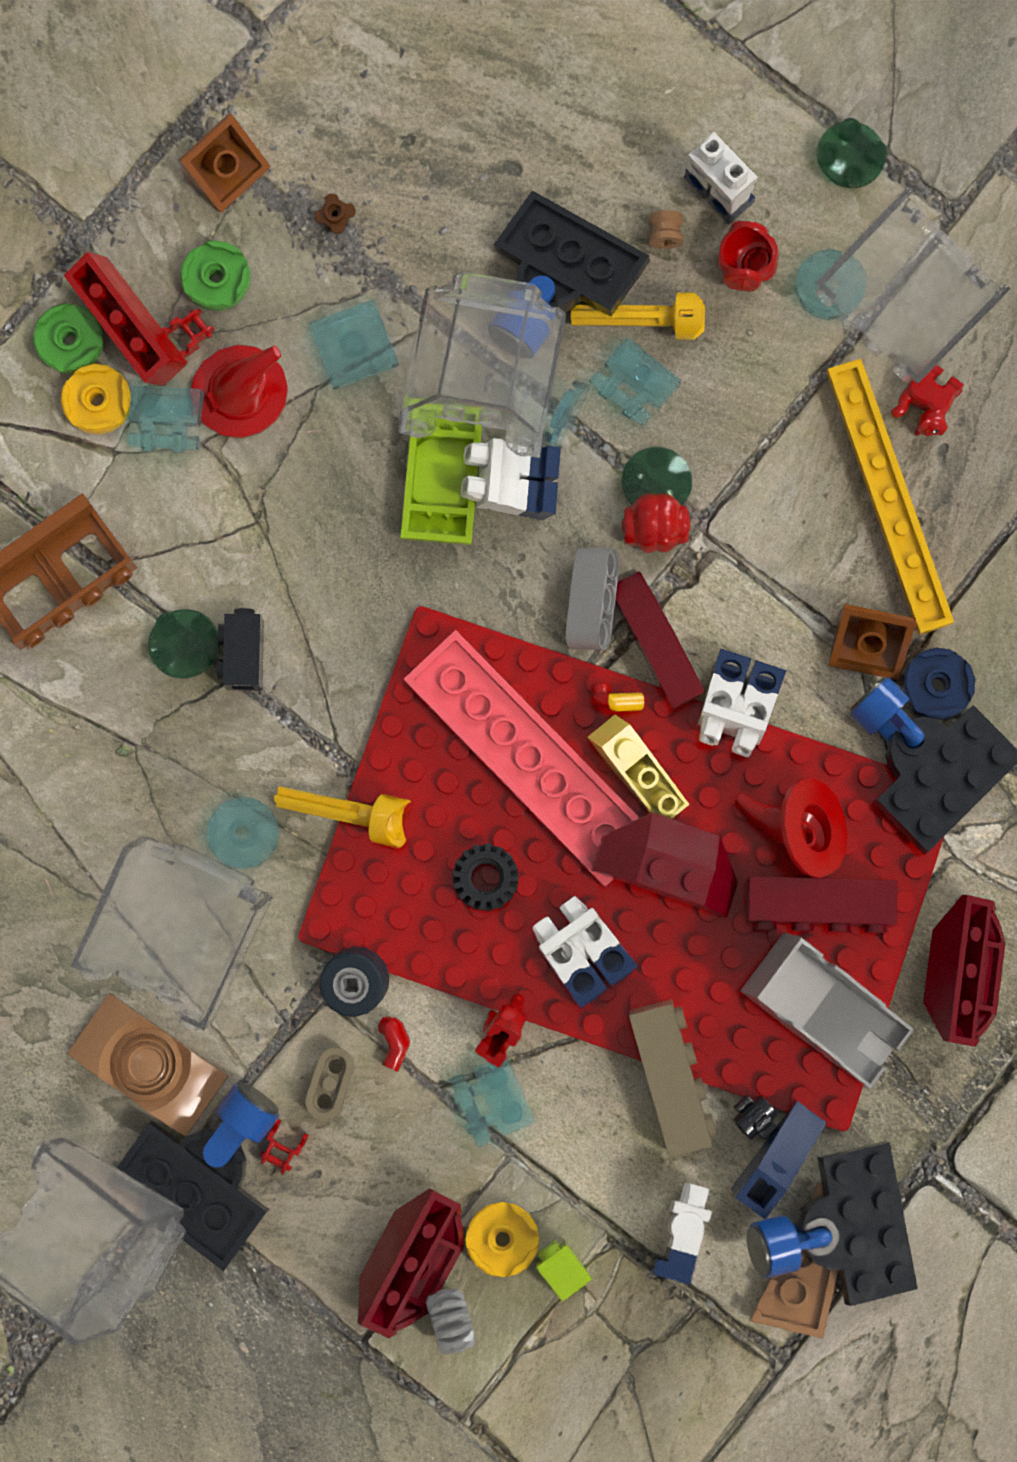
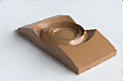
(147, 1065)

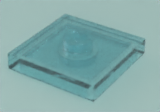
(354, 344)

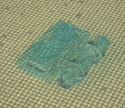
(642, 374)
(165, 407)
(503, 1097)

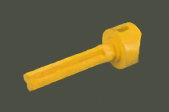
(650, 315)
(382, 819)

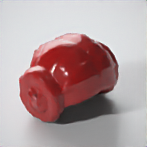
(747, 256)
(656, 523)

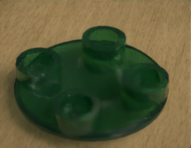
(851, 154)
(656, 472)
(183, 643)

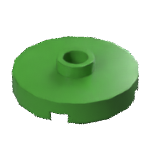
(212, 259)
(60, 323)

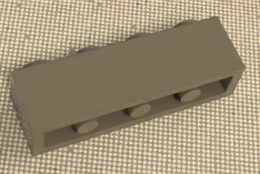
(671, 1078)

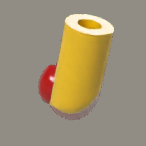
(617, 702)

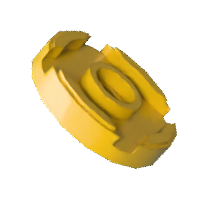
(86, 385)
(498, 1259)

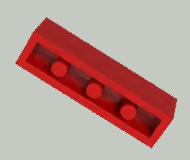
(125, 319)

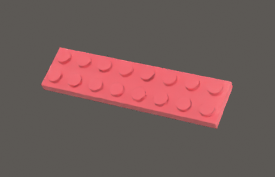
(520, 748)

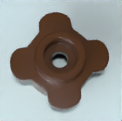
(335, 223)

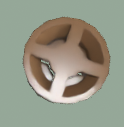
(666, 229)

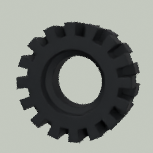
(485, 855)

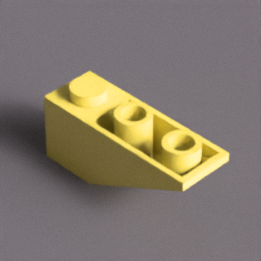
(637, 768)

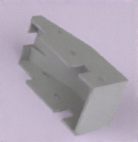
(826, 1008)

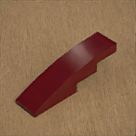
(657, 641)

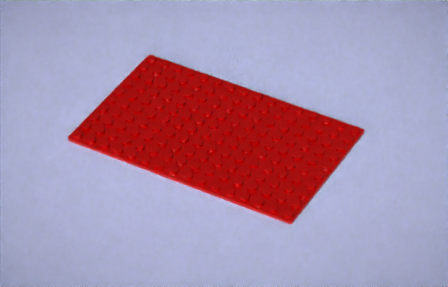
(411, 916)

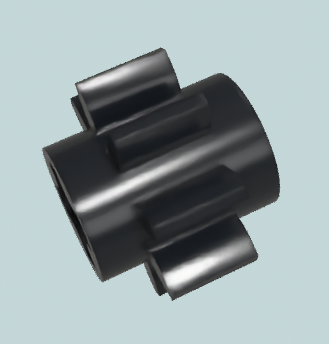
(755, 1117)

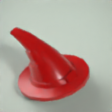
(241, 390)
(806, 824)

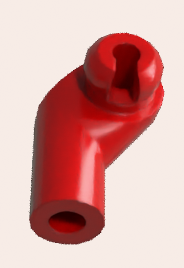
(397, 1039)

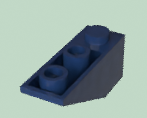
(778, 1160)

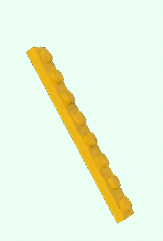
(889, 496)

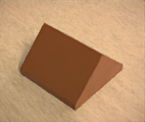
(223, 163)
(871, 641)

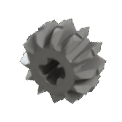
(450, 1321)

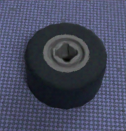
(364, 972)

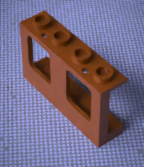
(40, 555)

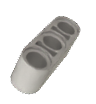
(592, 598)

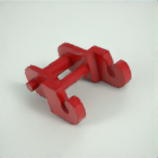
(194, 315)
(284, 1165)

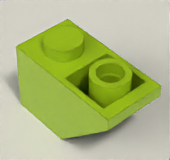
(562, 1269)

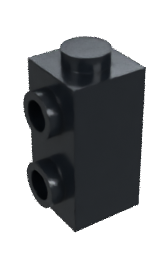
(243, 651)

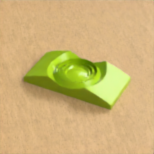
(433, 485)

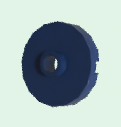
(951, 670)

